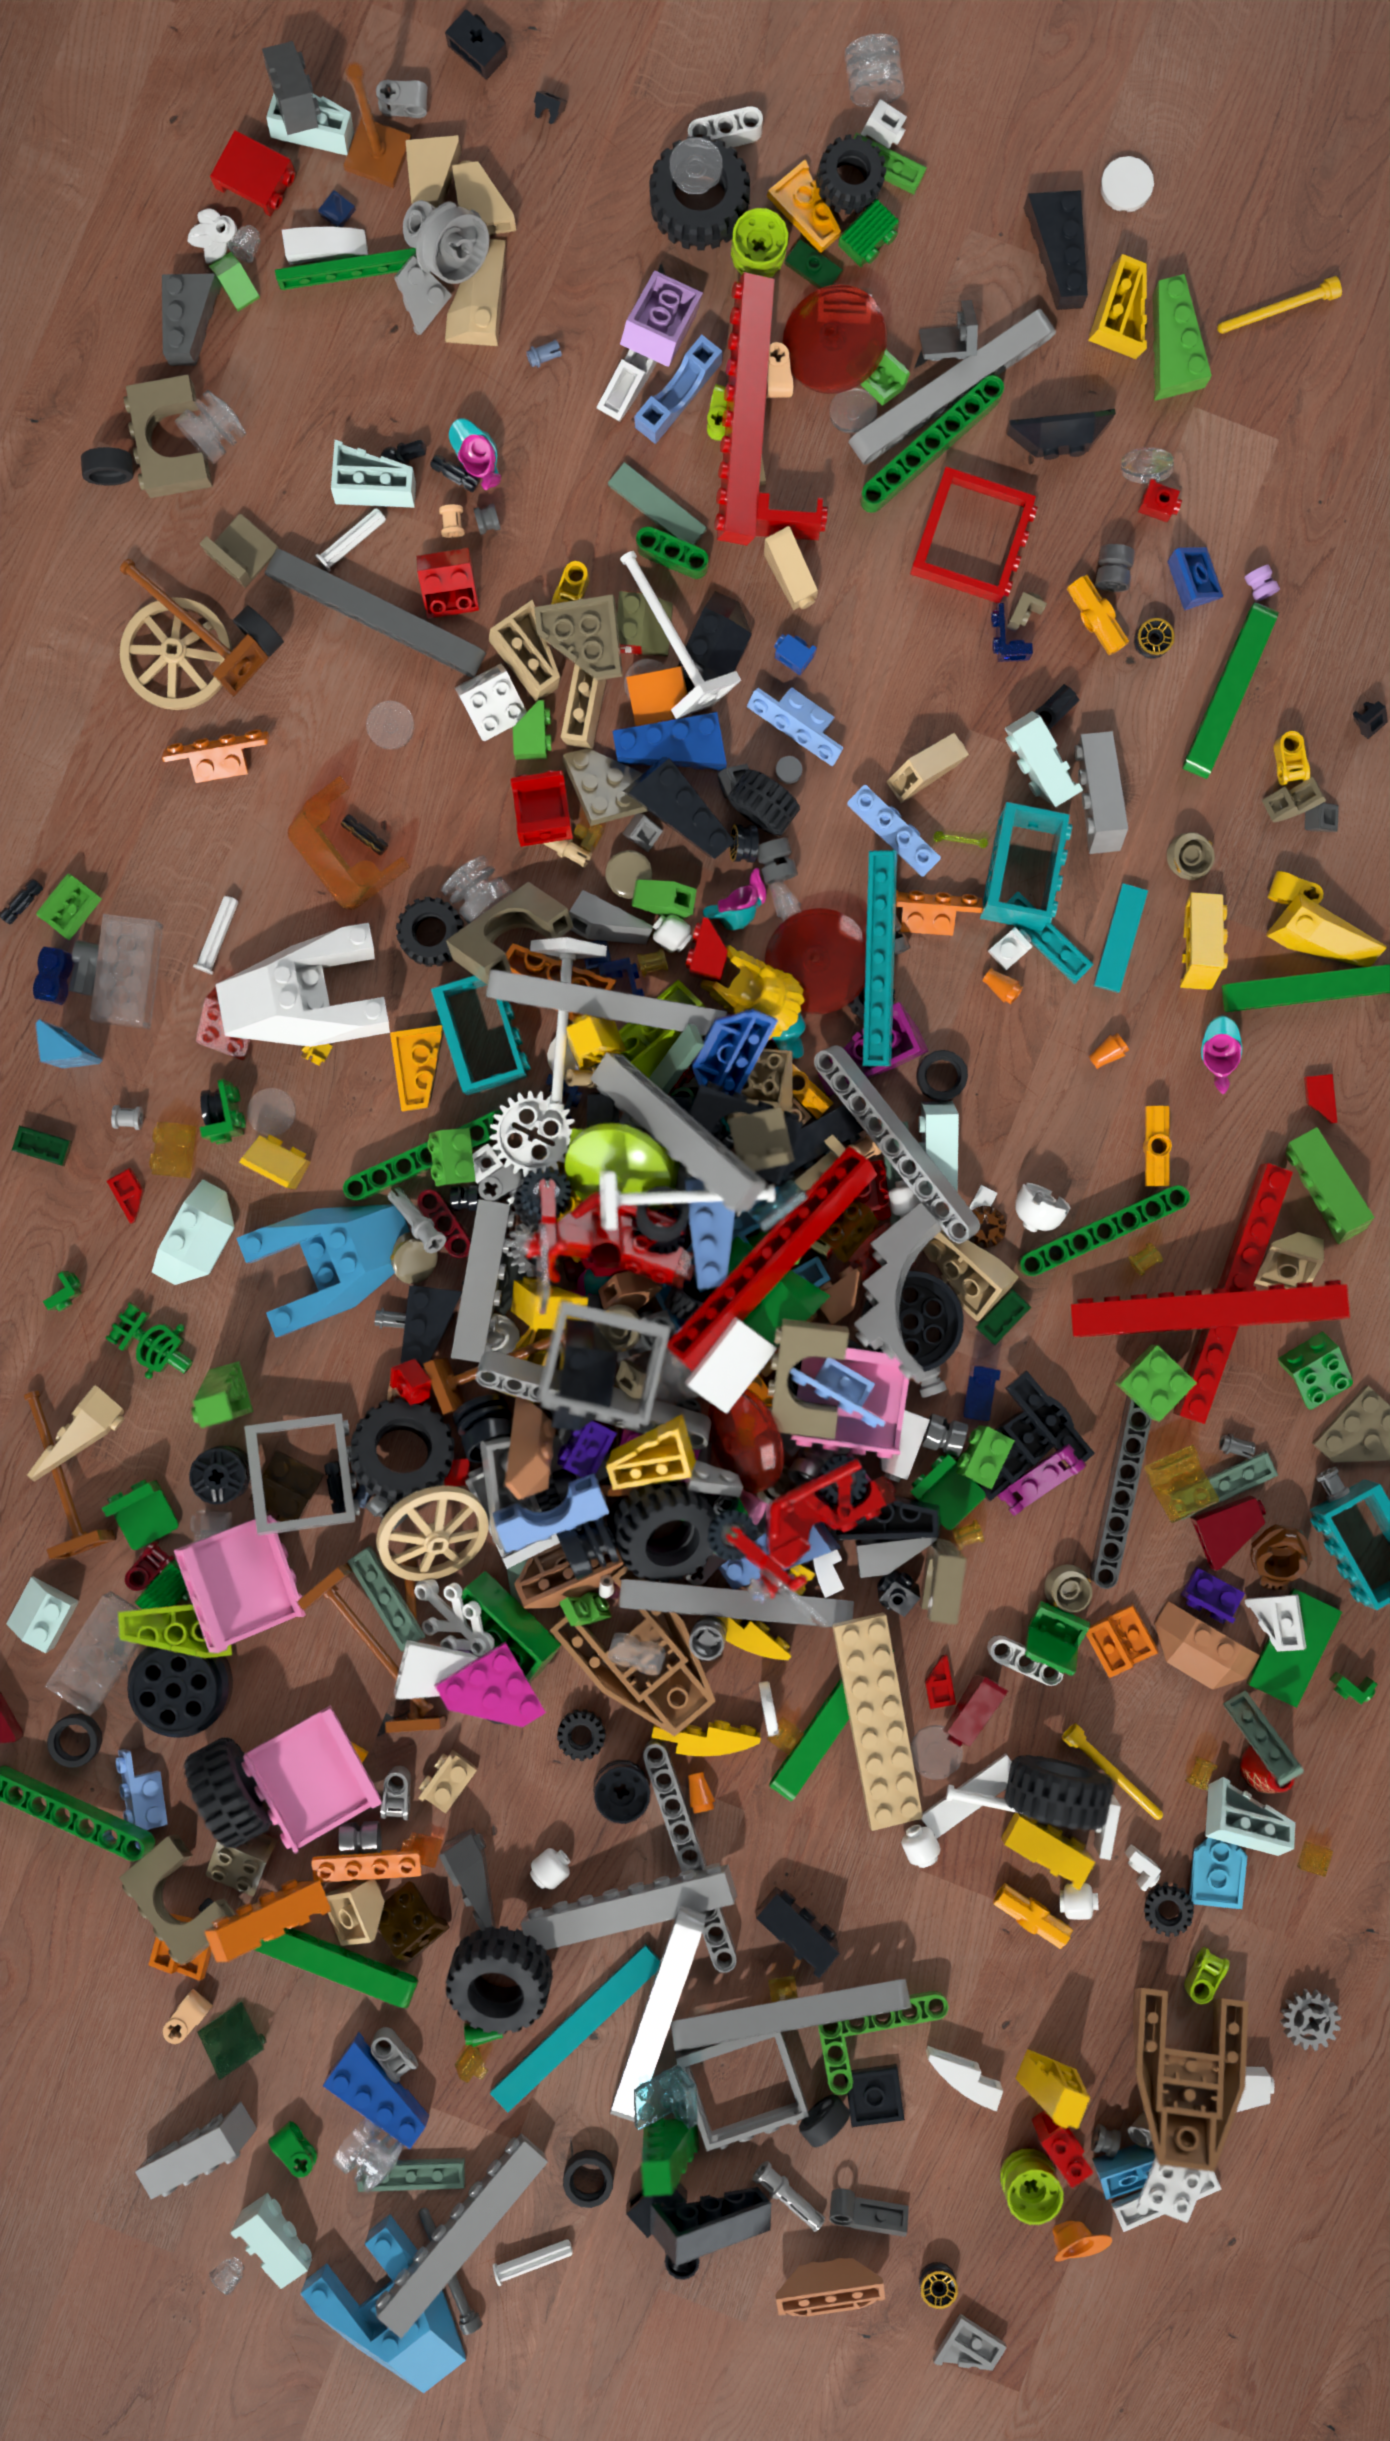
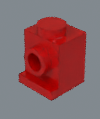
(1154, 507)
(411, 1381)

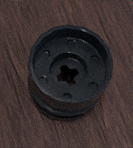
(481, 1420)
(224, 1459)
(586, 1545)
(631, 1803)

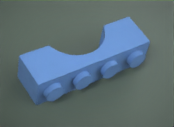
(665, 407)
(521, 1527)

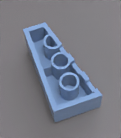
(711, 1237)
(741, 1571)

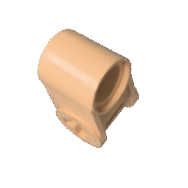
(779, 373)
(188, 2015)

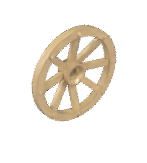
(173, 661)
(433, 1537)

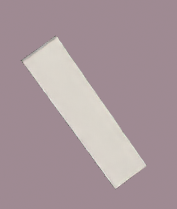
(989, 1782)
(1132, 2214)

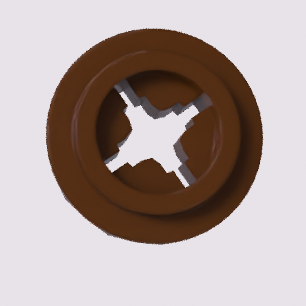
(994, 1235)

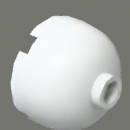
(1039, 1208)

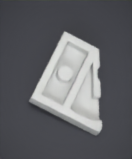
(1280, 1620)

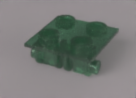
(231, 2040)

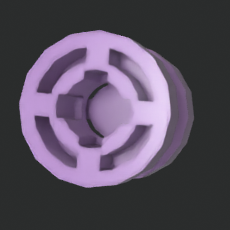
(1262, 583)

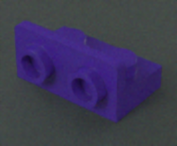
(586, 1449)
(1212, 1594)

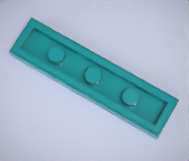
(1120, 938)
(1055, 945)

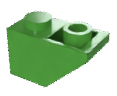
(530, 734)
(664, 897)

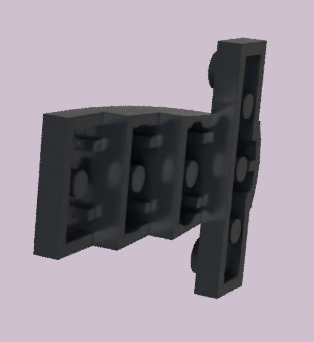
(1035, 1431)

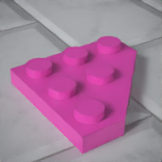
(492, 1690)

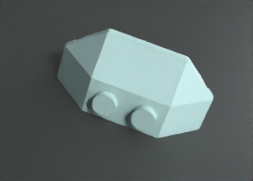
(195, 1235)

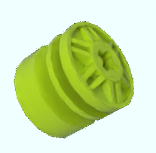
(754, 230)
(1031, 2186)

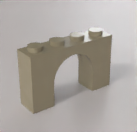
(148, 406)
(524, 908)
(797, 1342)
(942, 1582)
(146, 1885)

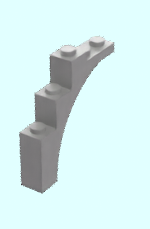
(895, 1254)

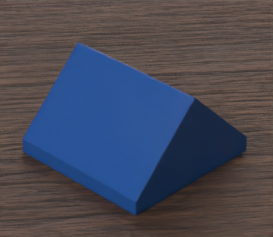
(1194, 576)

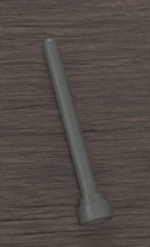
(469, 2319)

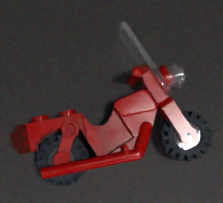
(582, 1231)
(789, 1523)

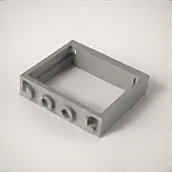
(604, 1413)
(348, 1479)
(745, 2129)

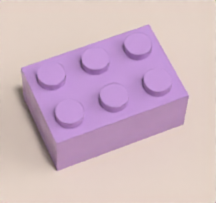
(661, 318)

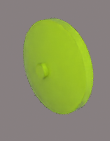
(617, 1148)

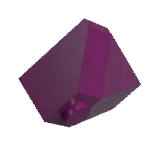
(906, 1046)

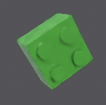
(1155, 1382)

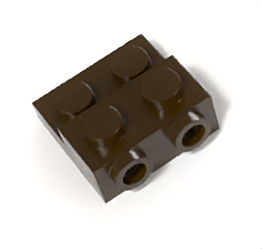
(288, 1486)

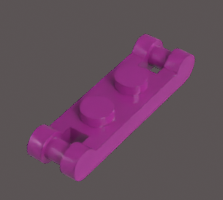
(1042, 1479)

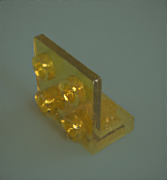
(1180, 1484)

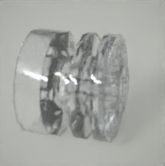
(874, 70)
(210, 426)
(472, 885)
(368, 2154)

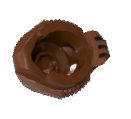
(1280, 1556)

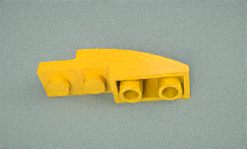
(755, 1638)
(716, 1741)

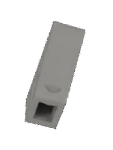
(602, 921)
(885, 1555)

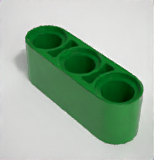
(664, 542)

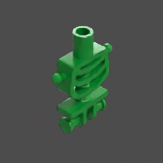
(170, 1356)

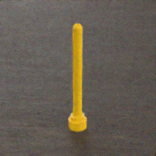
(1329, 289)
(1075, 1737)

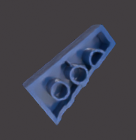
(686, 741)
(367, 2089)

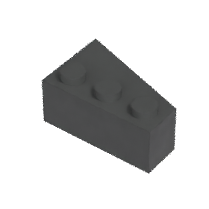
(291, 87)
(185, 315)

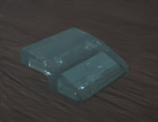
(786, 1199)

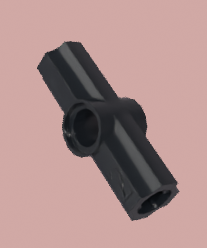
(1058, 705)

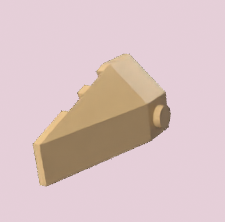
(972, 1273)
(91, 1422)

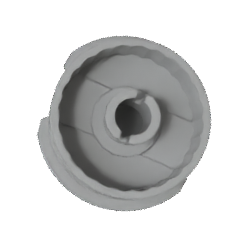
(446, 239)

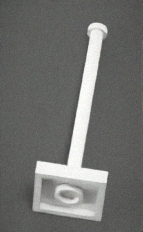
(705, 693)
(568, 951)
(612, 1199)
(1104, 1836)

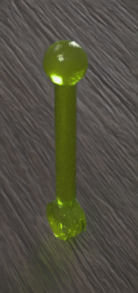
(939, 836)

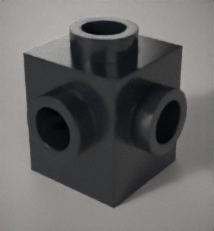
(898, 1592)

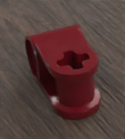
(150, 1563)

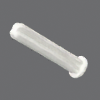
(351, 539)
(216, 935)
(532, 2261)

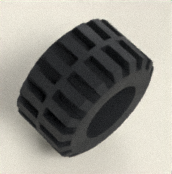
(857, 154)
(764, 802)
(411, 920)

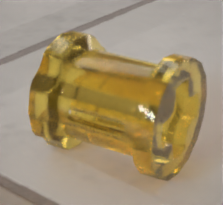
(652, 962)
(1145, 1259)
(968, 1535)
(1201, 1773)

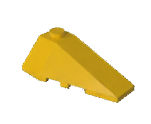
(1319, 932)

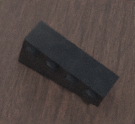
(1059, 235)
(678, 805)
(811, 1139)
(897, 1521)
(709, 2224)

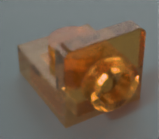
(427, 1846)

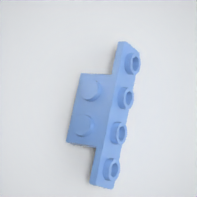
(799, 720)
(893, 830)
(843, 1385)
(141, 1794)

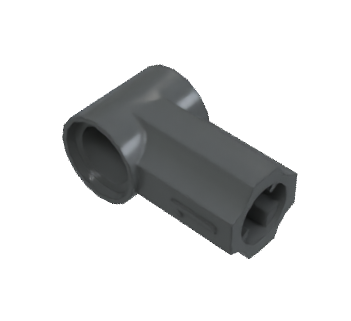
(84, 970)

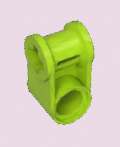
(715, 414)
(1205, 1973)

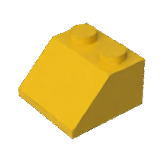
(276, 1162)

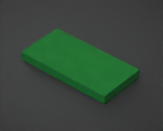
(1289, 1672)

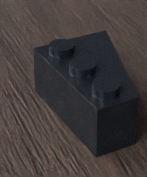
(426, 1321)
(799, 1930)

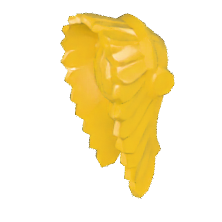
(760, 989)

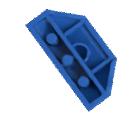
(733, 1049)

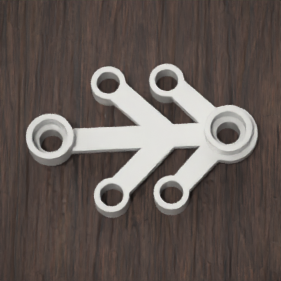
(477, 1640)

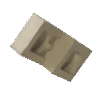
(1290, 803)

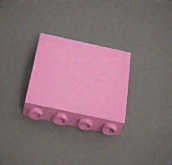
(885, 1401)
(239, 1583)
(310, 1778)

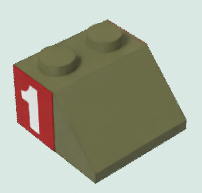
(639, 627)

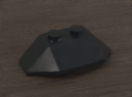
(1060, 433)
(717, 639)
(584, 1372)

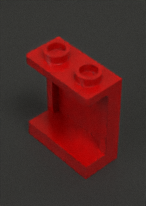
(253, 172)
(802, 524)
(541, 808)
(1062, 2148)

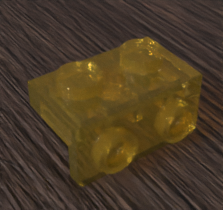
(172, 1149)

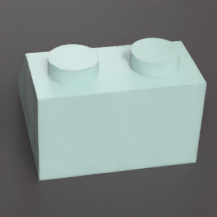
(41, 1615)

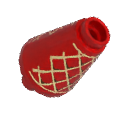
(1258, 1775)

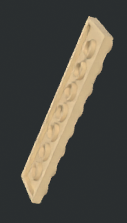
(877, 1721)

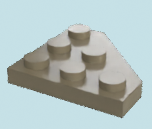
(584, 634)
(601, 784)
(1358, 1431)

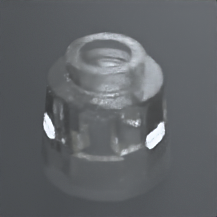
(245, 243)
(227, 2275)

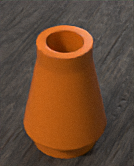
(1003, 986)
(1109, 1051)
(699, 1793)

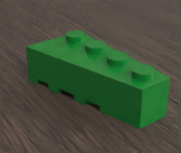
(512, 1624)

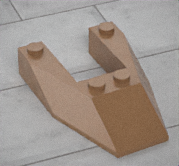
(665, 1699)
(1187, 2093)

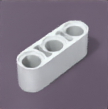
(733, 120)
(1011, 1660)

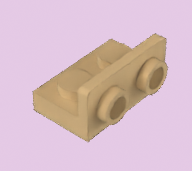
(448, 1781)

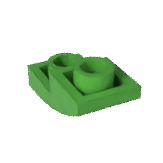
(586, 1609)

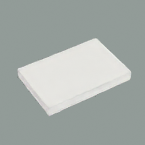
(730, 1365)

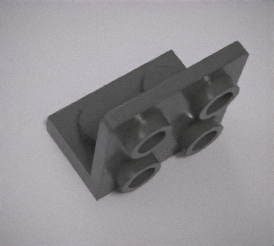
(952, 341)

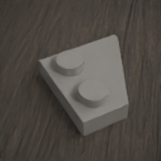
(421, 294)
(713, 1480)
(970, 2346)

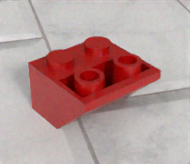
(447, 583)
(709, 954)

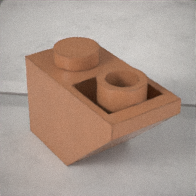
(628, 1290)
(842, 1294)

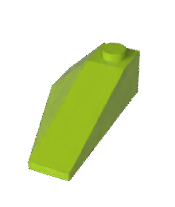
(167, 1628)

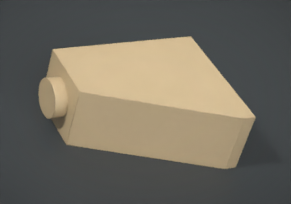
(431, 167)
(479, 193)
(790, 569)
(927, 767)

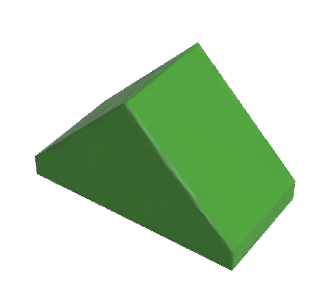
(234, 281)

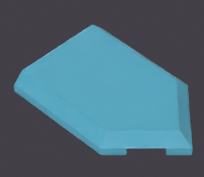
(1218, 1874)

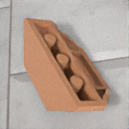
(529, 1450)
(550, 1579)
(1201, 1649)
(829, 2288)

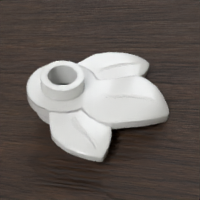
(209, 235)

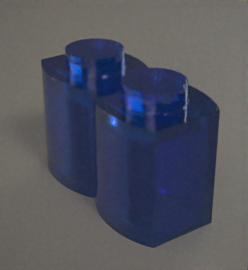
(51, 982)

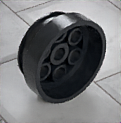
(948, 1319)
(212, 1697)

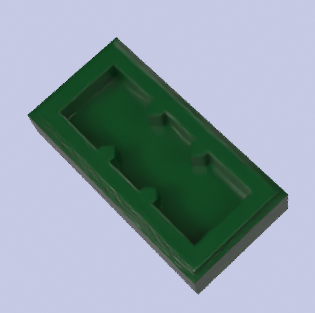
(812, 266)
(41, 1145)
(1003, 1317)

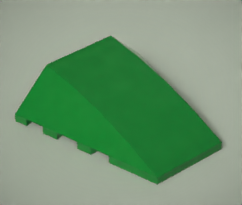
(789, 1299)

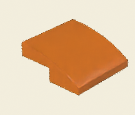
(656, 694)
(1121, 1640)
(162, 1960)

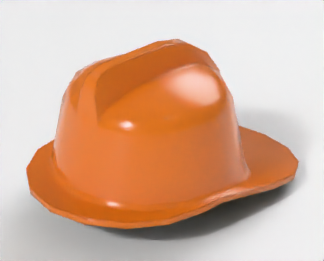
(1077, 2241)

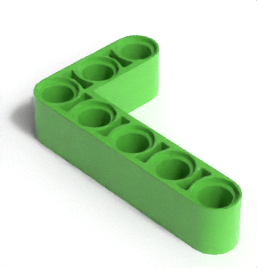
(871, 2024)

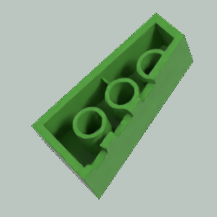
(1177, 342)
(1329, 1186)
(221, 1396)

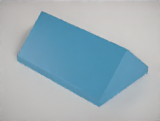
(61, 1048)
(1125, 2171)

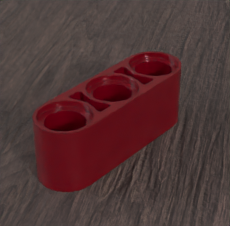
(441, 1210)

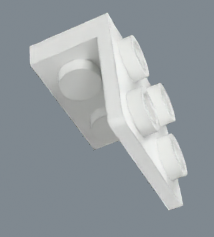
(491, 702)
(1172, 2190)

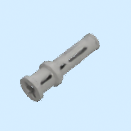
(421, 1226)
(780, 2189)

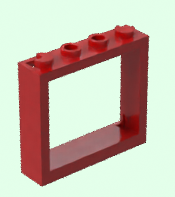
(959, 581)

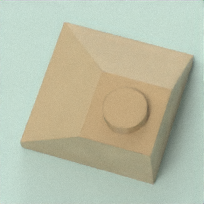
(1291, 1261)
(356, 1911)

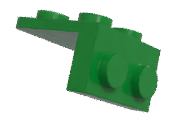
(235, 1122)
(1317, 1370)
(951, 1491)
(142, 1514)
(1055, 1638)

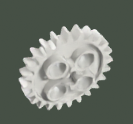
(522, 1156)

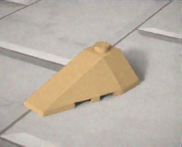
(477, 303)

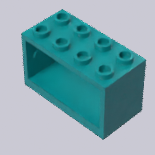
(1037, 820)
(469, 1086)
(1380, 1508)

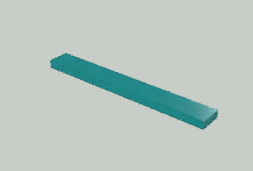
(880, 958)
(576, 2028)

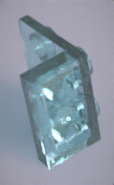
(666, 2094)

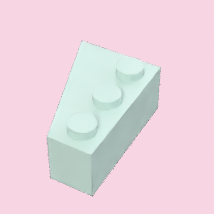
(333, 130)
(370, 480)
(1041, 760)
(940, 1137)
(1245, 1822)
(273, 2240)

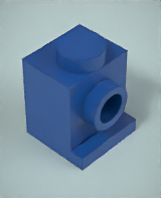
(794, 653)

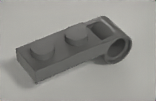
(867, 2213)

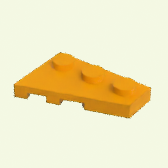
(802, 205)
(415, 1064)

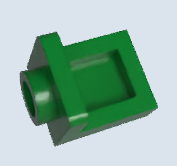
(62, 1299)
(1345, 1688)

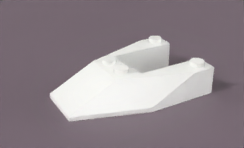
(288, 996)

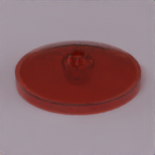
(835, 339)
(839, 971)
(748, 1442)

